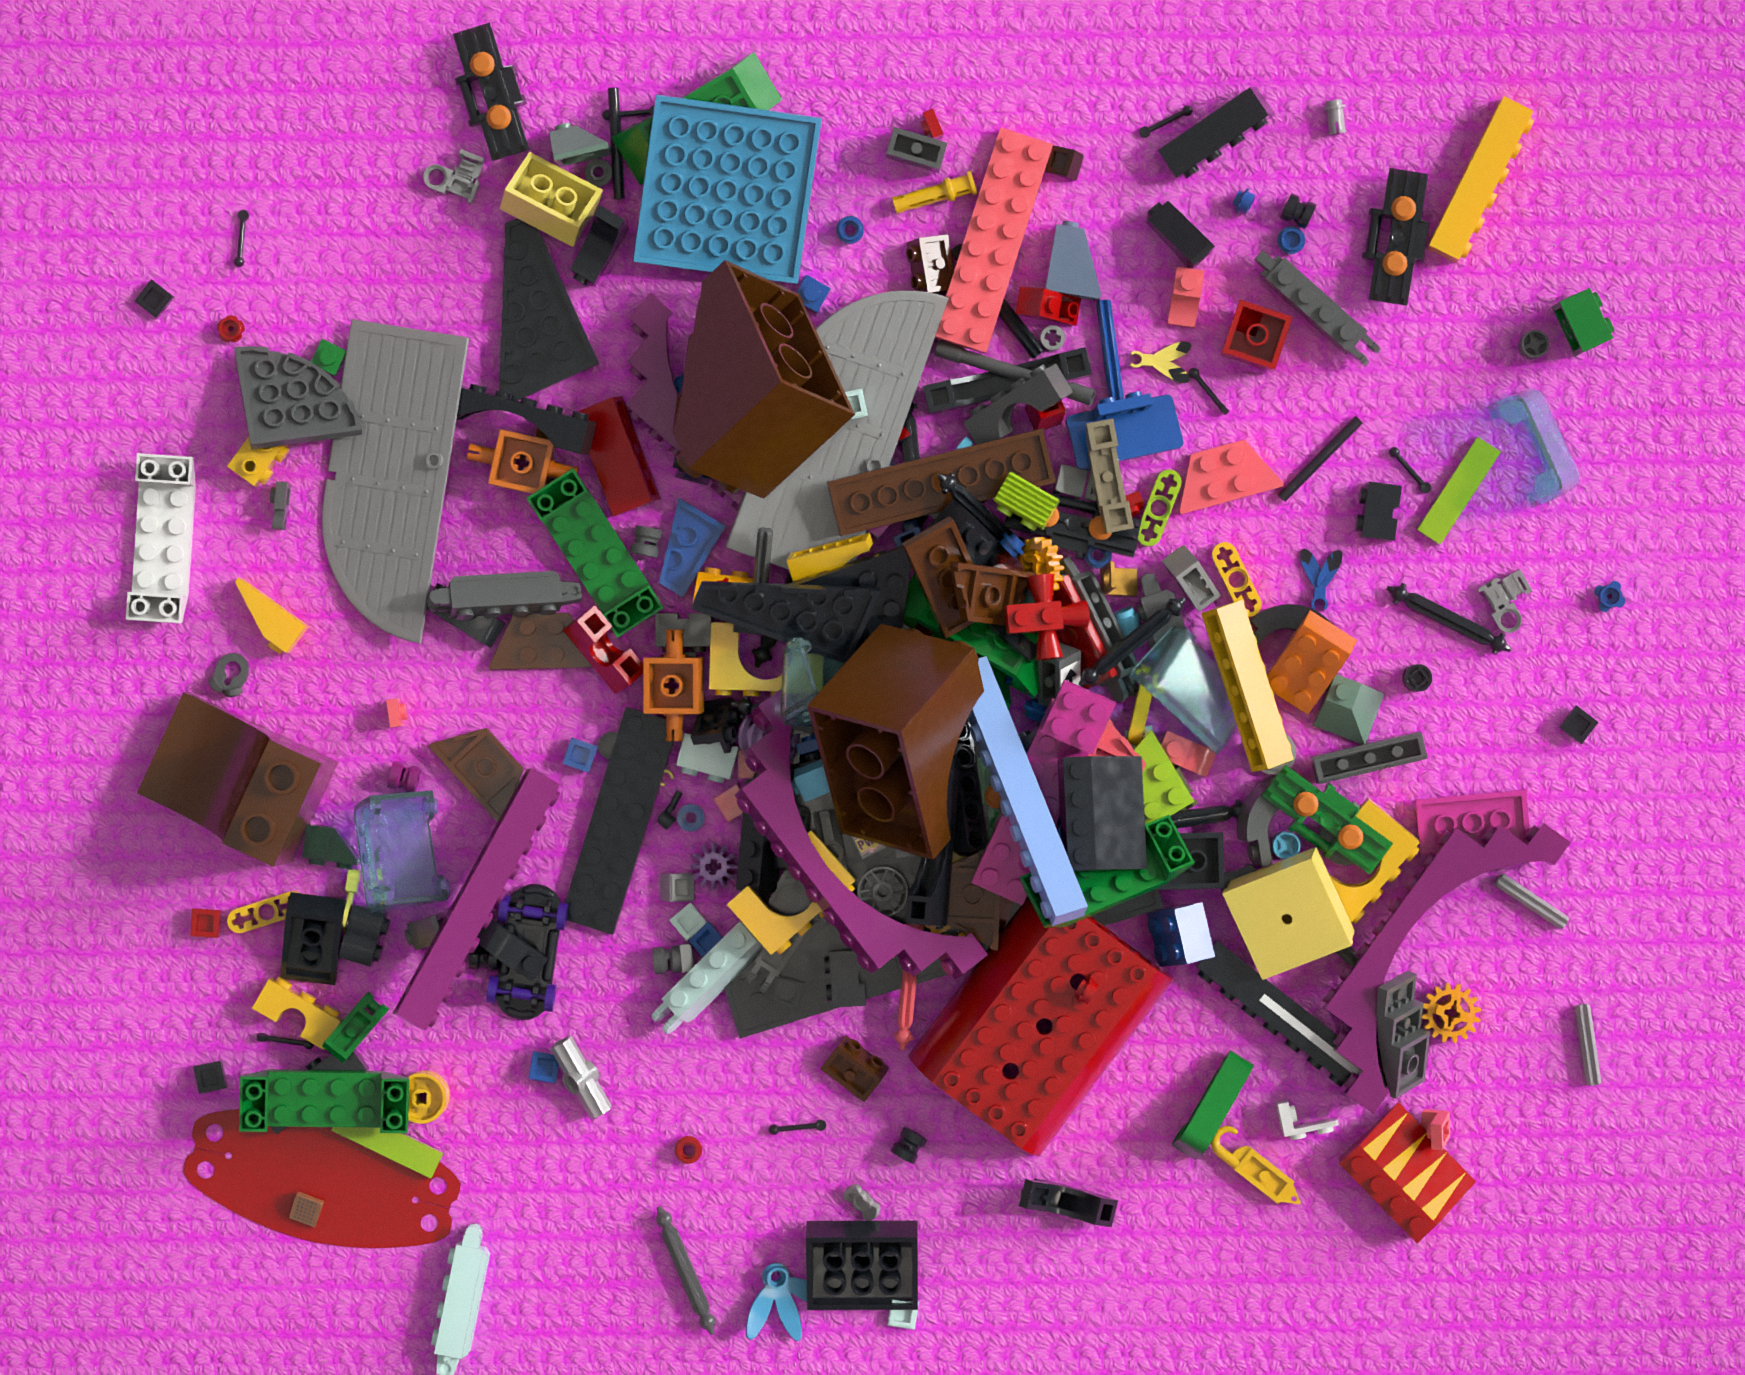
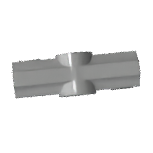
(580, 1077)

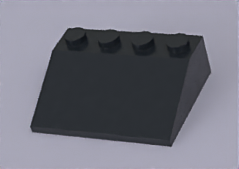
(1102, 812)
(862, 1265)

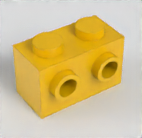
(256, 464)

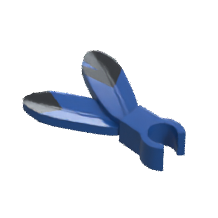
(1318, 577)

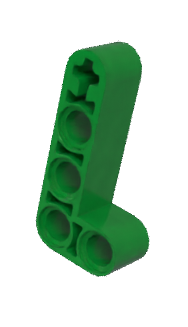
(1213, 1106)

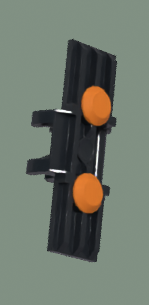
(500, 90)
(1407, 237)
(1079, 533)

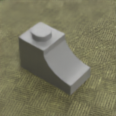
(1191, 577)

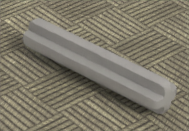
(1531, 901)
(1587, 1044)

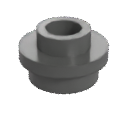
(598, 181)

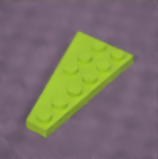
(1162, 785)

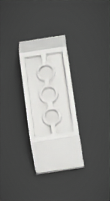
(162, 538)

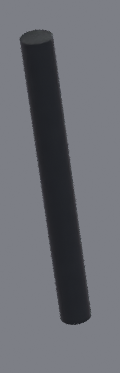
(617, 158)
(1320, 459)

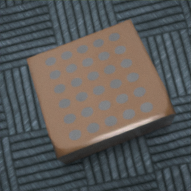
(306, 1209)

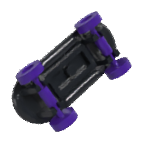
(536, 918)

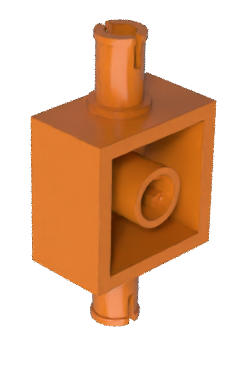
(513, 447)
(660, 698)

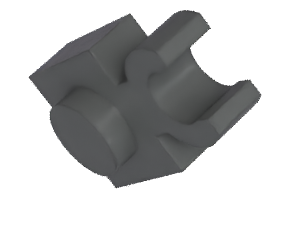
(280, 498)

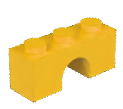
(279, 997)

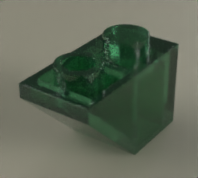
(328, 844)

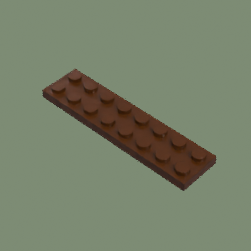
(914, 486)

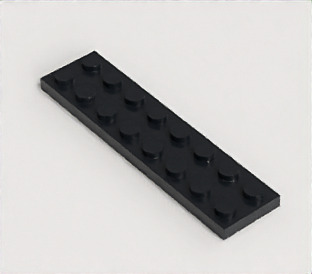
(619, 821)

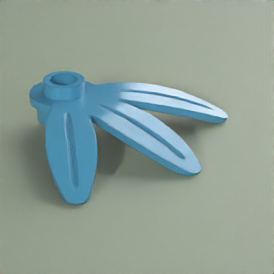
(785, 1305)

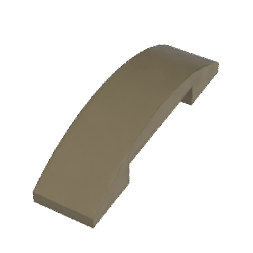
(1107, 476)

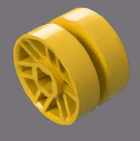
(437, 1096)

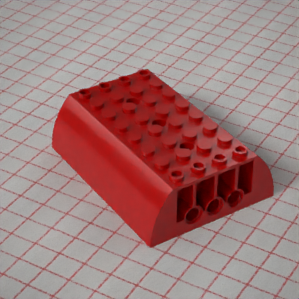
(996, 1018)

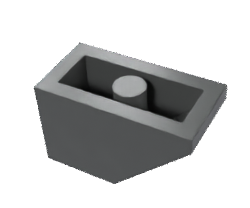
(421, 932)

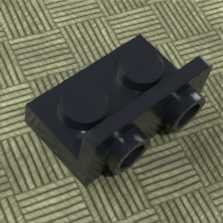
(717, 724)

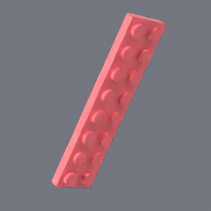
(993, 240)

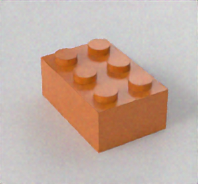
(1309, 662)

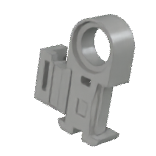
(461, 180)
(1502, 593)

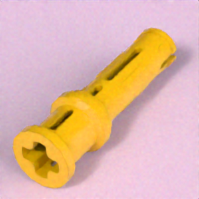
(948, 189)

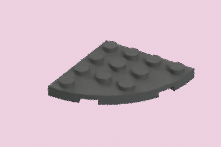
(291, 400)

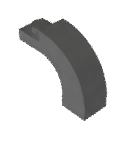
(1254, 824)

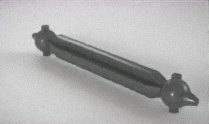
(685, 1270)

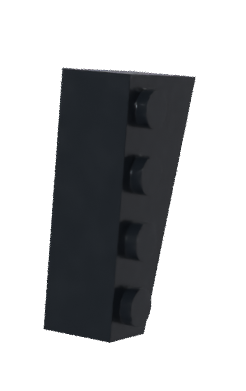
(1216, 132)

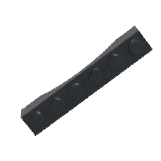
(981, 387)
(562, 429)
(931, 888)

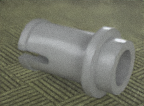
(1335, 114)

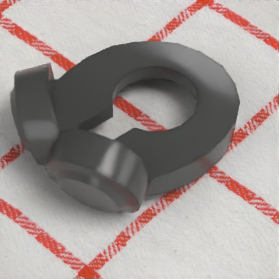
(217, 680)

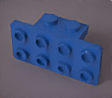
(1141, 426)

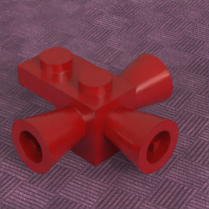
(1045, 617)

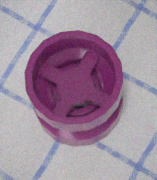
(410, 778)

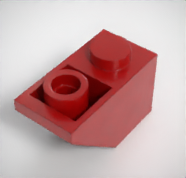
(1048, 305)

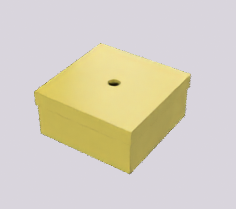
(1289, 913)

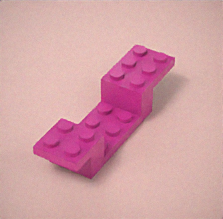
(1068, 729)

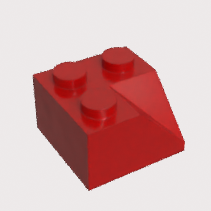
(1256, 335)

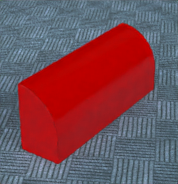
(620, 458)

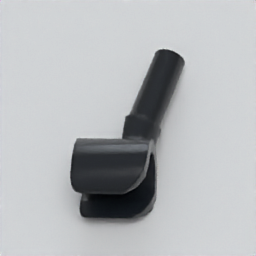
(666, 819)

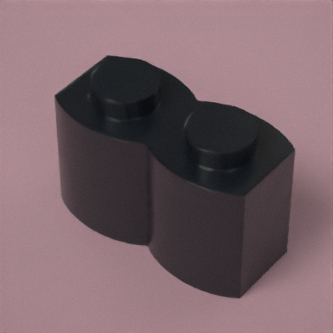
(363, 935)

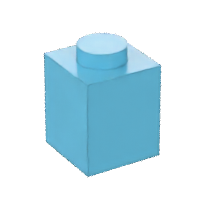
(810, 781)

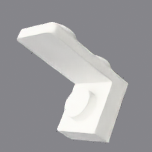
(1288, 1115)

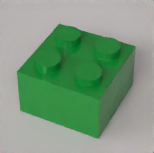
(1583, 321)

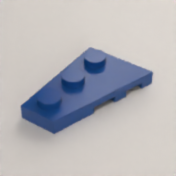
(689, 546)

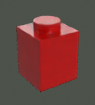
(1048, 418)

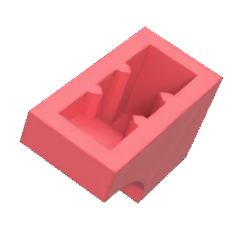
(1185, 297)
(1187, 753)

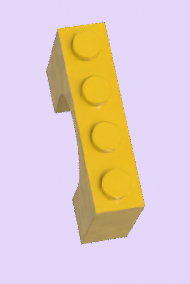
(726, 667)
(1356, 896)
(775, 929)

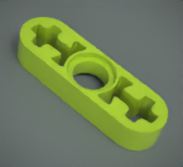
(1164, 518)

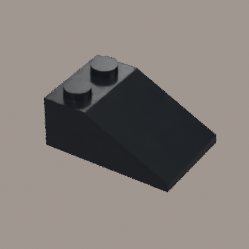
(312, 938)

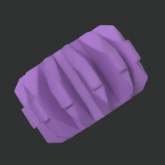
(707, 860)

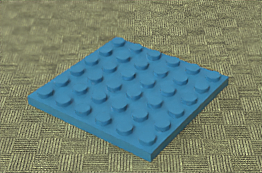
(726, 188)

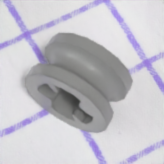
(1059, 332)

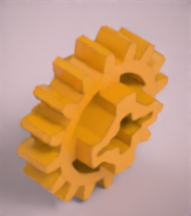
(1041, 562)
(1448, 1025)

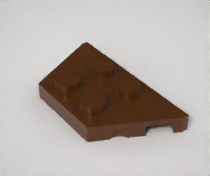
(986, 590)
(538, 643)
(482, 767)
(971, 906)

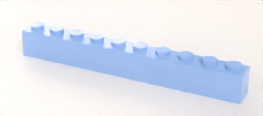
(1024, 804)

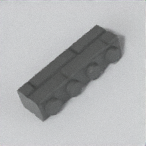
(1368, 757)

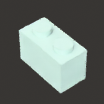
(706, 759)

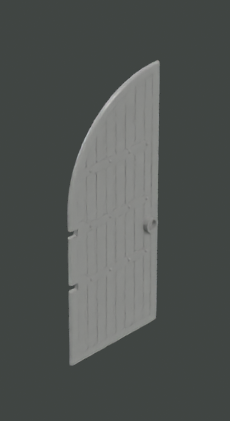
(874, 347)
(393, 478)

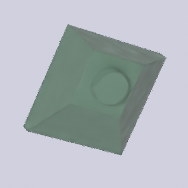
(576, 145)
(1348, 709)

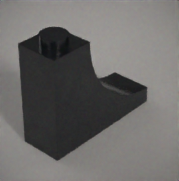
(599, 247)

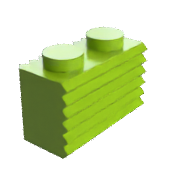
(1025, 501)

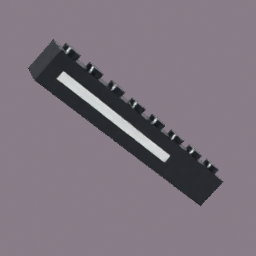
(1278, 1011)

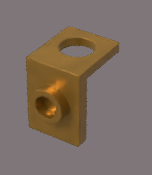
(1118, 581)

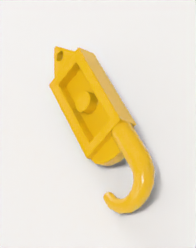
(1256, 1169)

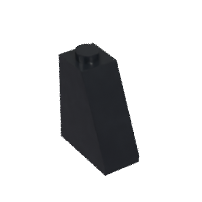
(1179, 234)

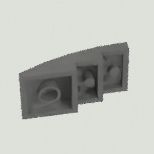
(1400, 1035)

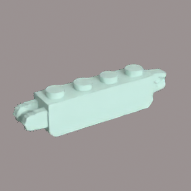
(708, 977)
(462, 1300)

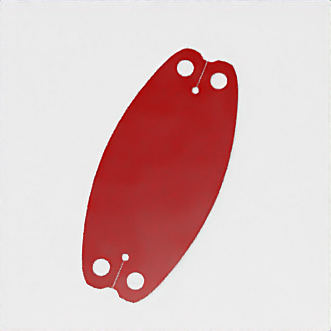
(362, 1190)

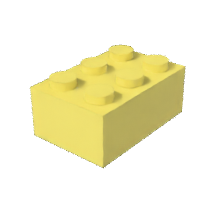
(551, 199)

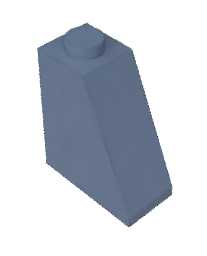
(1071, 264)

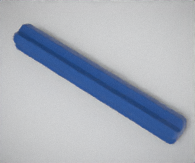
(1109, 349)

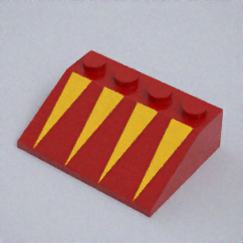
(1404, 1173)

